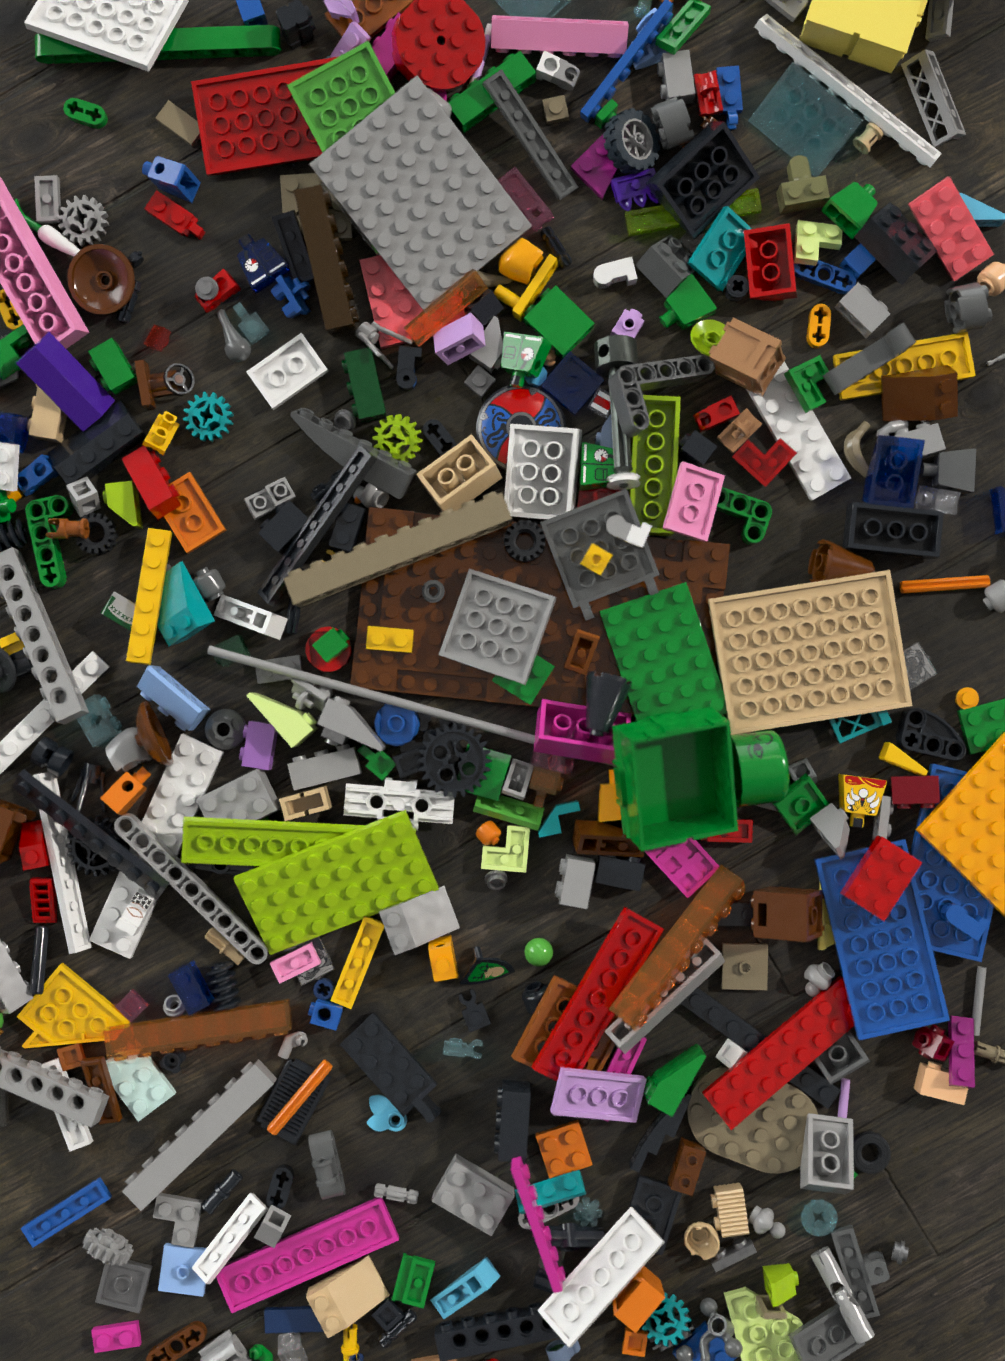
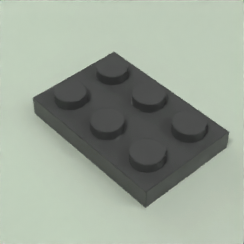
(824, 1338)

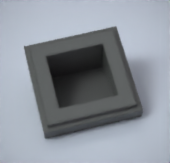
(801, 767)

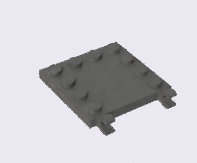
(571, 538)

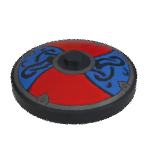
(514, 406)

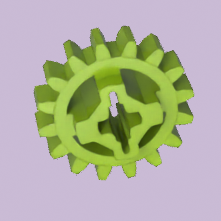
(399, 431)

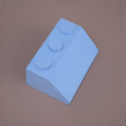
(172, 698)

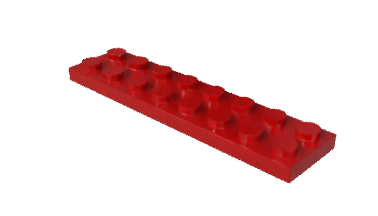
(588, 1009)
(781, 1055)

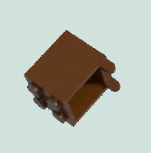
(11, 821)
(787, 913)

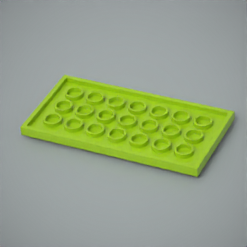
(336, 882)

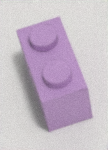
(459, 339)

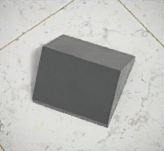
(841, 1058)

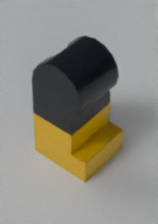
(14, 648)

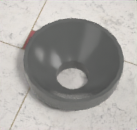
(236, 724)

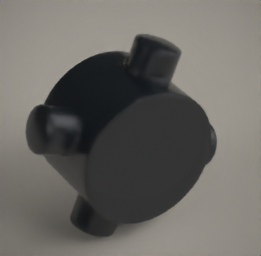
(136, 259)

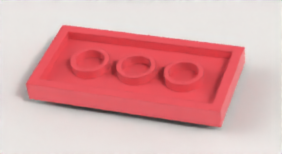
(950, 228)

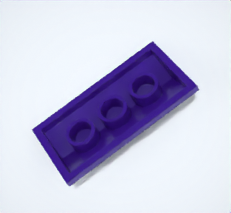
(65, 381)

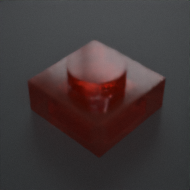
(158, 338)

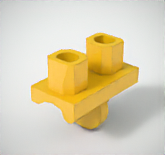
(161, 432)

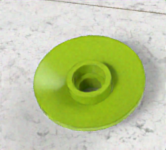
(706, 334)

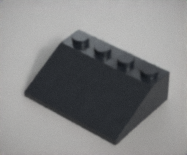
(703, 178)

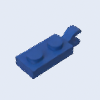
(730, 94)

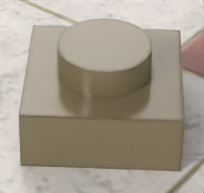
(555, 109)

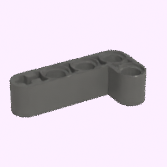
(869, 359)

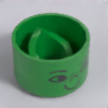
(759, 768)

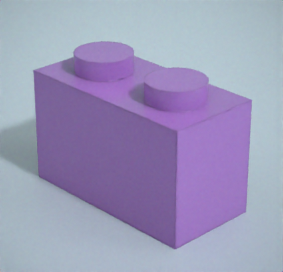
(259, 745)

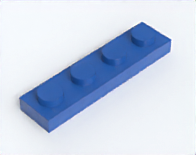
(66, 1212)

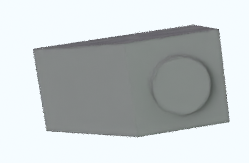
(490, 355)
(833, 828)

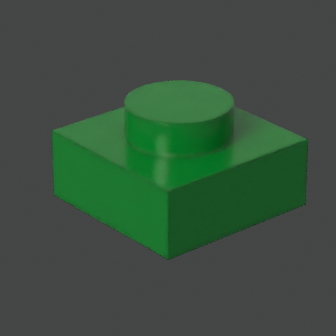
(606, 113)

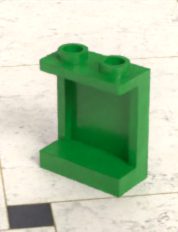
(558, 321)

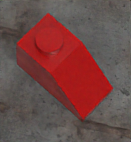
(33, 846)

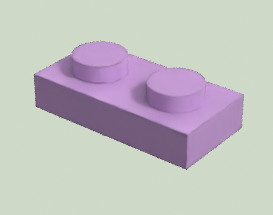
(353, 37)

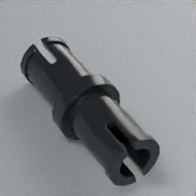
(222, 1191)

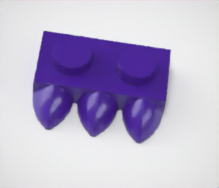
(633, 188)

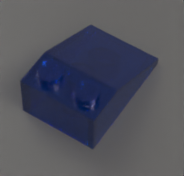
(893, 471)

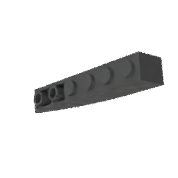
(386, 473)

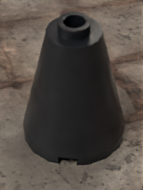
(604, 701)

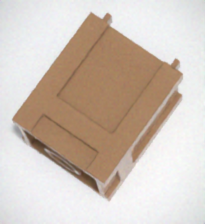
(747, 356)

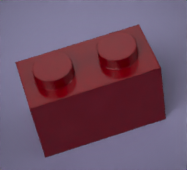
(915, 790)

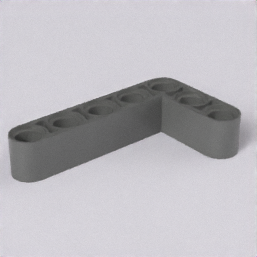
(655, 375)

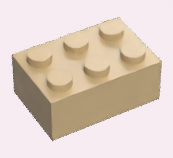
(459, 475)

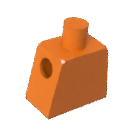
(117, 795)

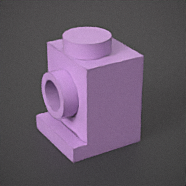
(631, 316)

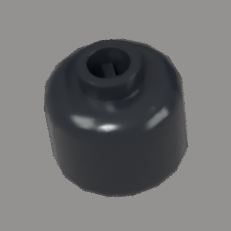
(532, 995)

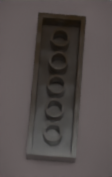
(325, 260)

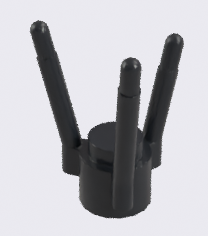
(89, 774)

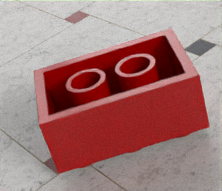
(880, 877)

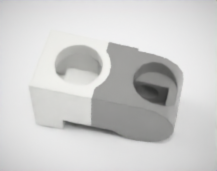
(557, 71)
(627, 532)

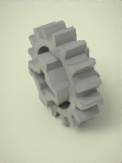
(73, 220)
(107, 1246)

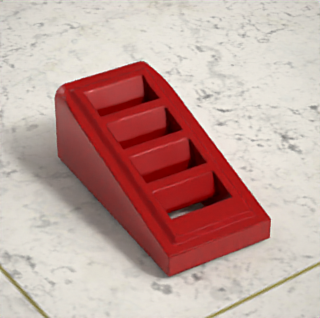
(35, 900)

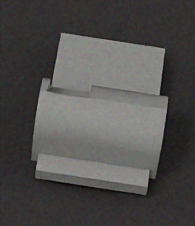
(224, 1348)

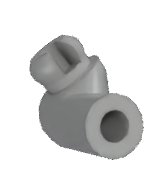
(290, 1041)

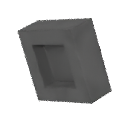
(479, 381)

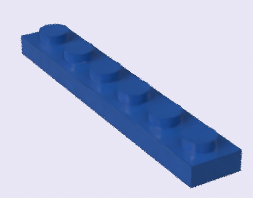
(632, 54)

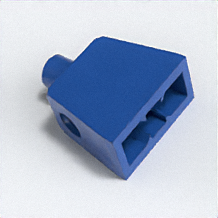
(172, 178)

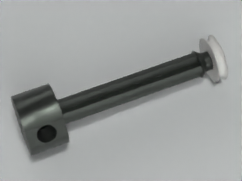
(610, 355)

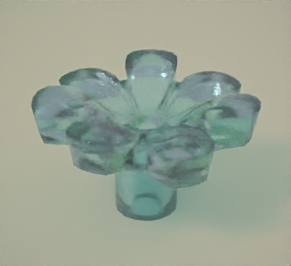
(588, 1212)

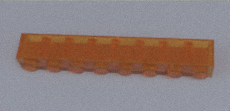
(677, 948)
(198, 1029)

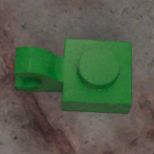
(378, 763)

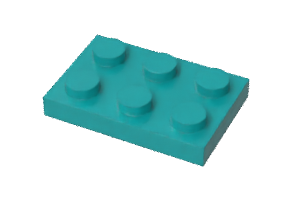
(721, 249)

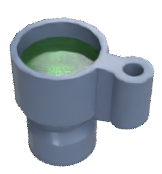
(559, 1351)

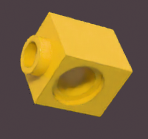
(596, 559)

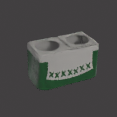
(119, 610)

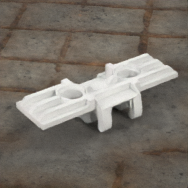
(399, 797)

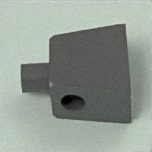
(952, 470)

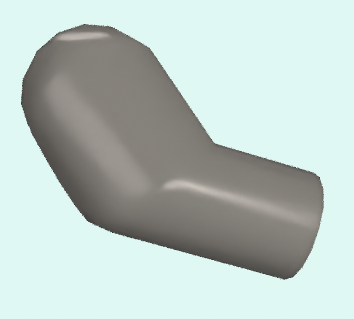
(892, 427)

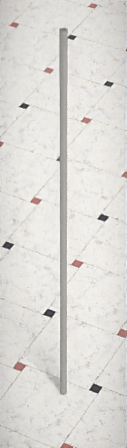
(381, 697)

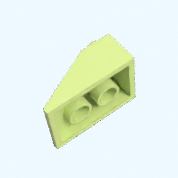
(290, 722)

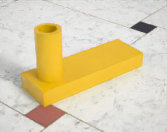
(521, 304)

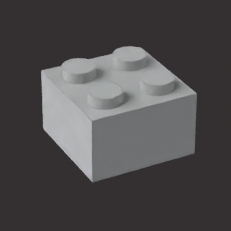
(576, 881)

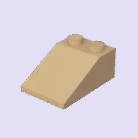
(346, 1295)

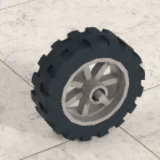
(641, 138)

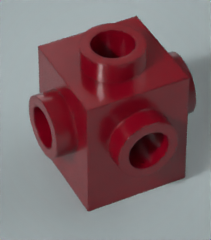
(932, 1042)

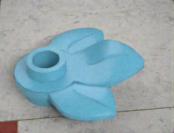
(383, 1113)

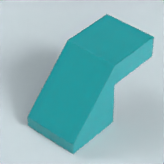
(551, 824)

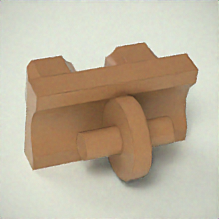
(739, 431)

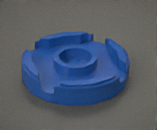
(396, 725)

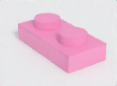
(295, 962)

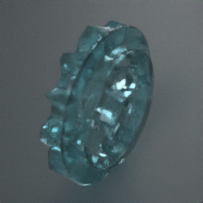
(819, 1228)

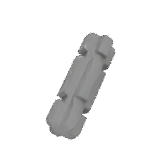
(396, 1193)

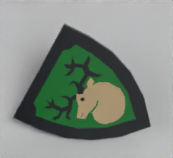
(485, 969)

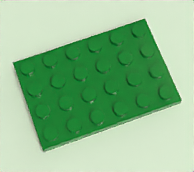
(663, 654)

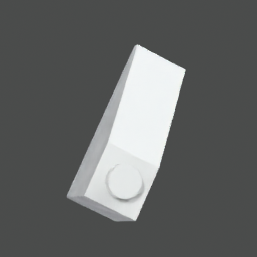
(250, 617)

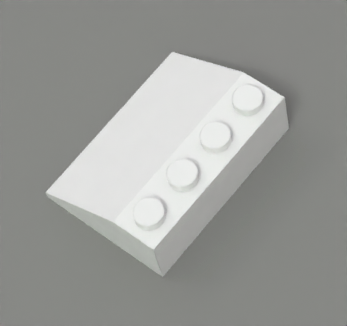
(542, 470)

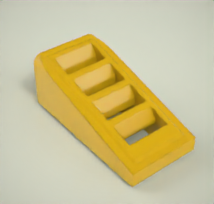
(896, 757)

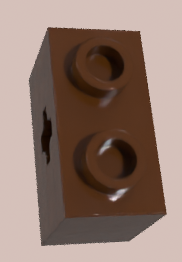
(686, 1166)

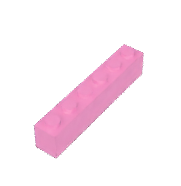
(559, 35)

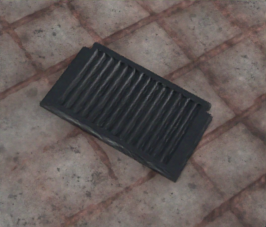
(289, 1081)

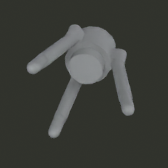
(369, 335)

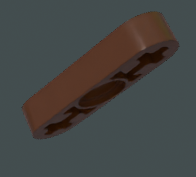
(181, 1335)

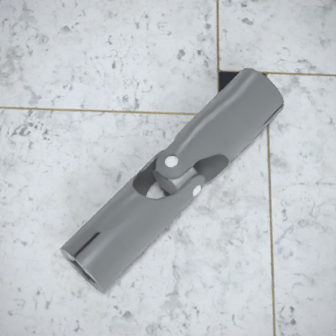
(843, 1296)

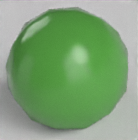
(538, 952)

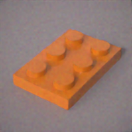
(195, 519)

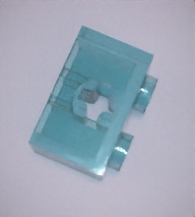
(109, 726)

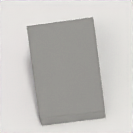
(517, 779)

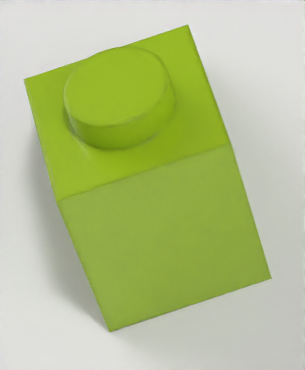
(124, 500)
(780, 1282)

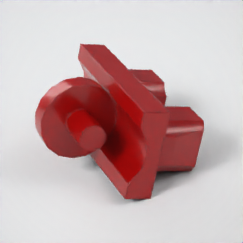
(708, 93)

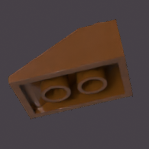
(920, 395)

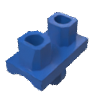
(296, 294)

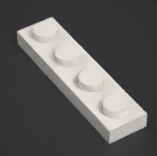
(74, 1132)
(230, 1238)

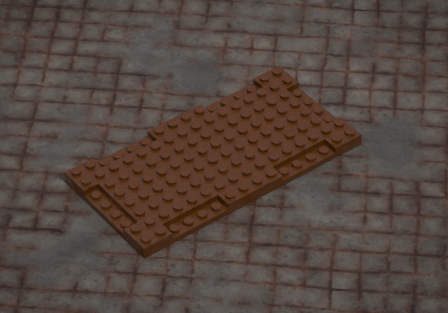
(398, 602)

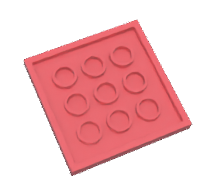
(390, 300)

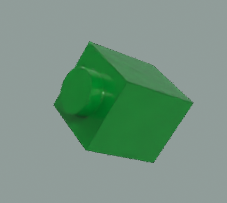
(331, 644)

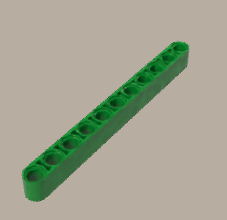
(181, 44)

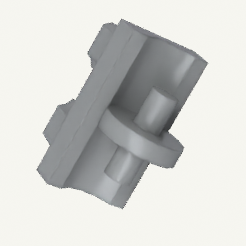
(310, 696)

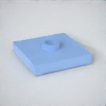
(177, 1270)

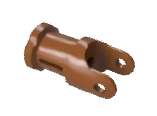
(69, 528)

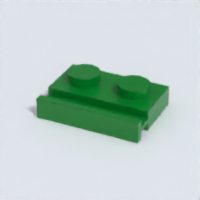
(413, 1280)

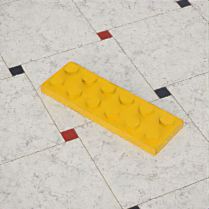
(924, 354)

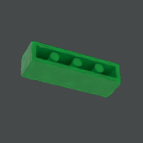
(475, 102)

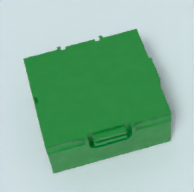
(675, 778)

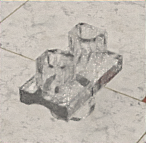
(937, 499)

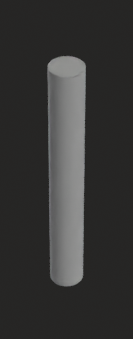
(978, 998)

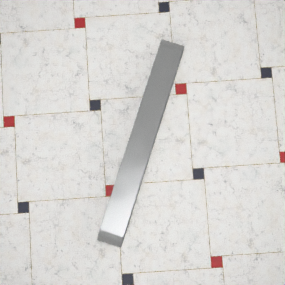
(180, 885)

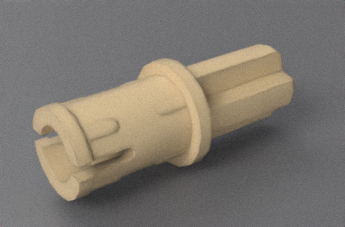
(224, 945)

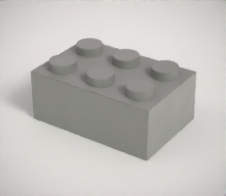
(243, 798)
(473, 1194)

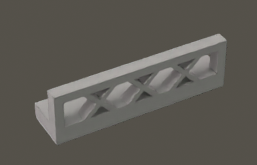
(941, 96)

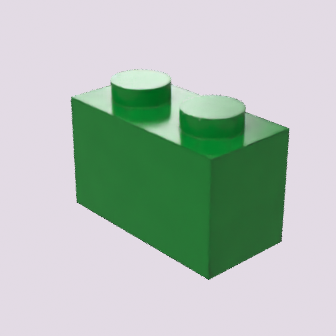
(113, 366)

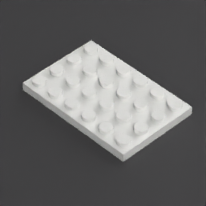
(113, 28)

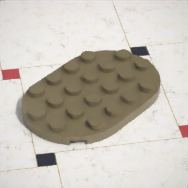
(765, 1140)

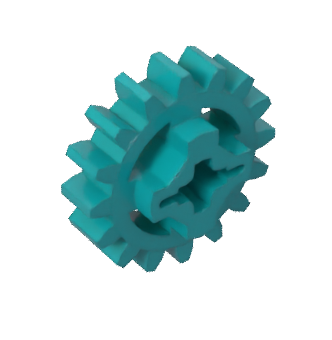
(207, 425)
(661, 1331)

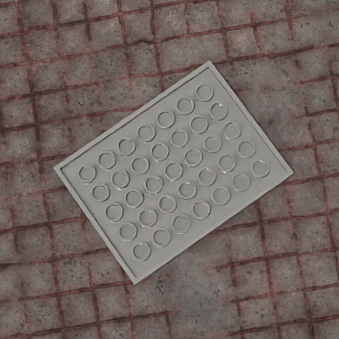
(420, 193)

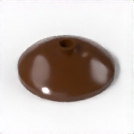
(87, 278)
(152, 735)

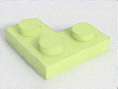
(811, 237)
(511, 857)

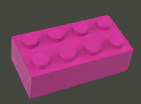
(564, 733)

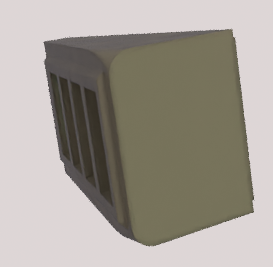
(766, 1310)

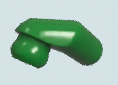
(261, 1353)

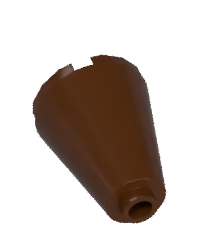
(834, 562)

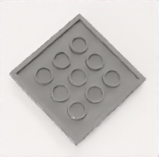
(497, 626)

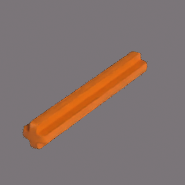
(943, 584)
(299, 1097)

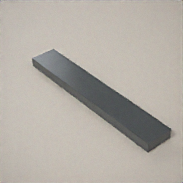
(530, 134)

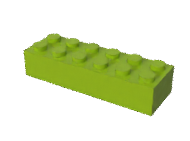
(656, 461)

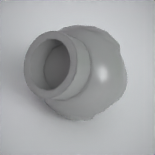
(370, 496)
(819, 978)
(763, 1220)

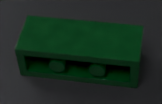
(364, 385)

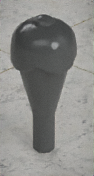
(236, 346)

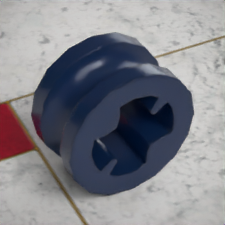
(327, 982)

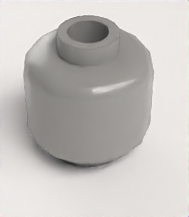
(995, 596)

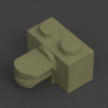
(802, 190)

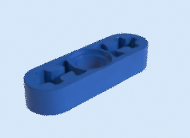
(836, 287)

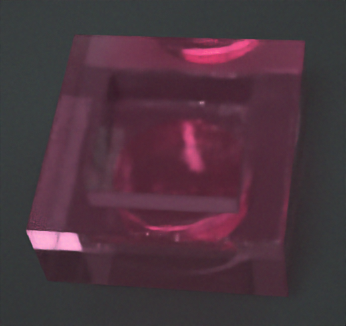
(132, 1005)

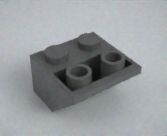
(666, 265)

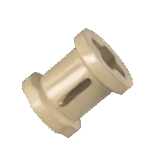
(868, 138)

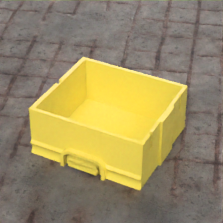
(865, 30)

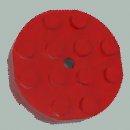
(459, 46)

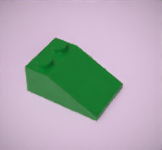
(673, 1079)

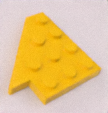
(68, 1012)

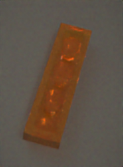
(445, 307)

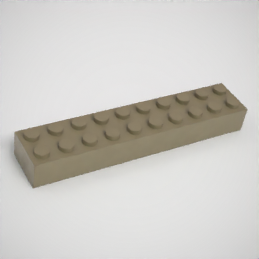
(398, 550)

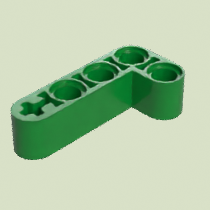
(746, 514)
(40, 545)

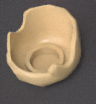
(702, 1240)

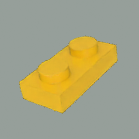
(389, 639)

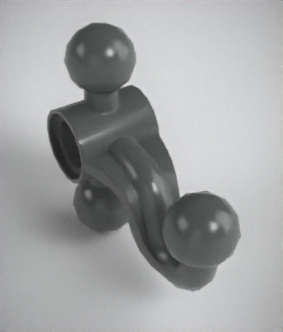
(732, 1345)

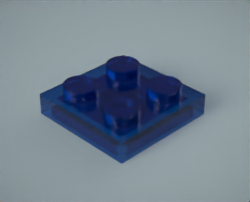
(572, 383)

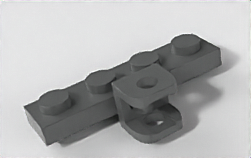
(860, 1269)

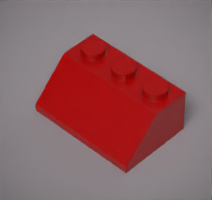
(770, 263)

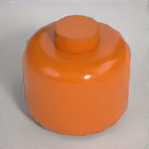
(488, 833)

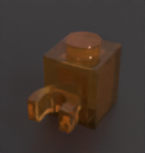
(544, 782)

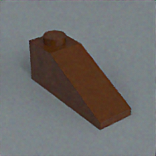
(602, 839)

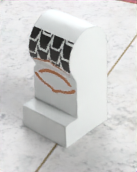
(615, 272)
(136, 912)

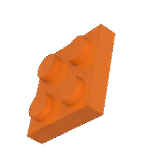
(563, 1149)

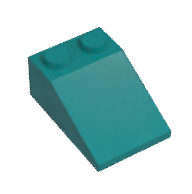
(181, 607)

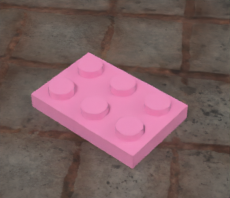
(693, 502)

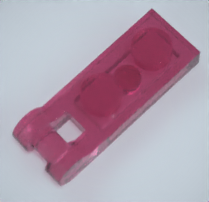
(525, 198)

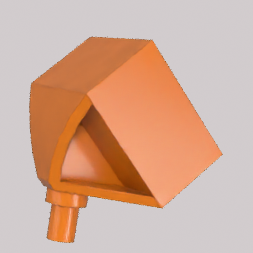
(638, 1299)

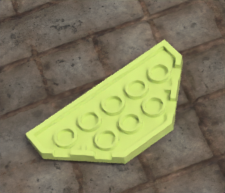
(760, 1337)

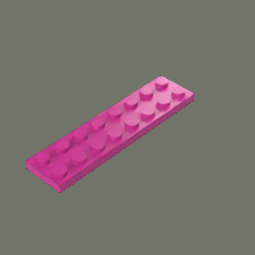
(307, 1254)

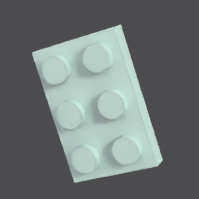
(139, 1084)

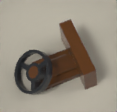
(161, 383)

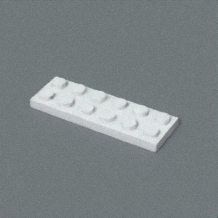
(816, 460)
(601, 1276)

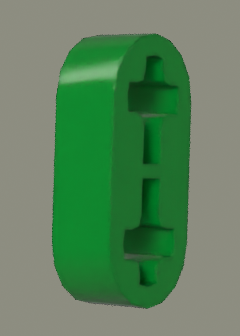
(87, 108)

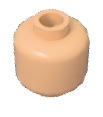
(993, 277)

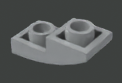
(269, 498)

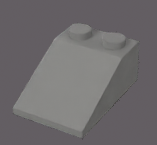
(347, 721)
(419, 920)
(827, 1155)

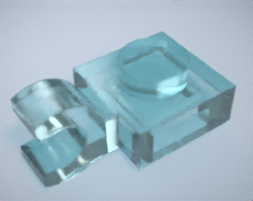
(251, 325)
(455, 1047)

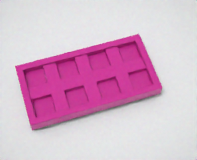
(684, 864)

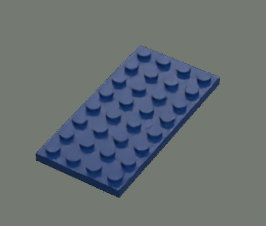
(942, 884)
(883, 963)

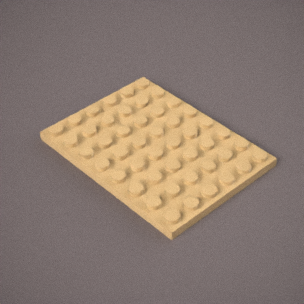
(810, 652)

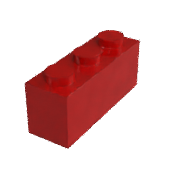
(152, 481)

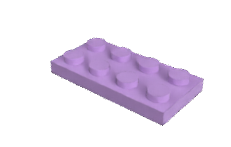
(598, 1095)

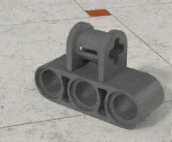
(326, 1164)

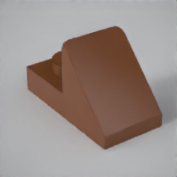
(581, 651)

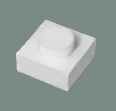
(730, 1053)

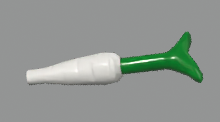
(50, 235)

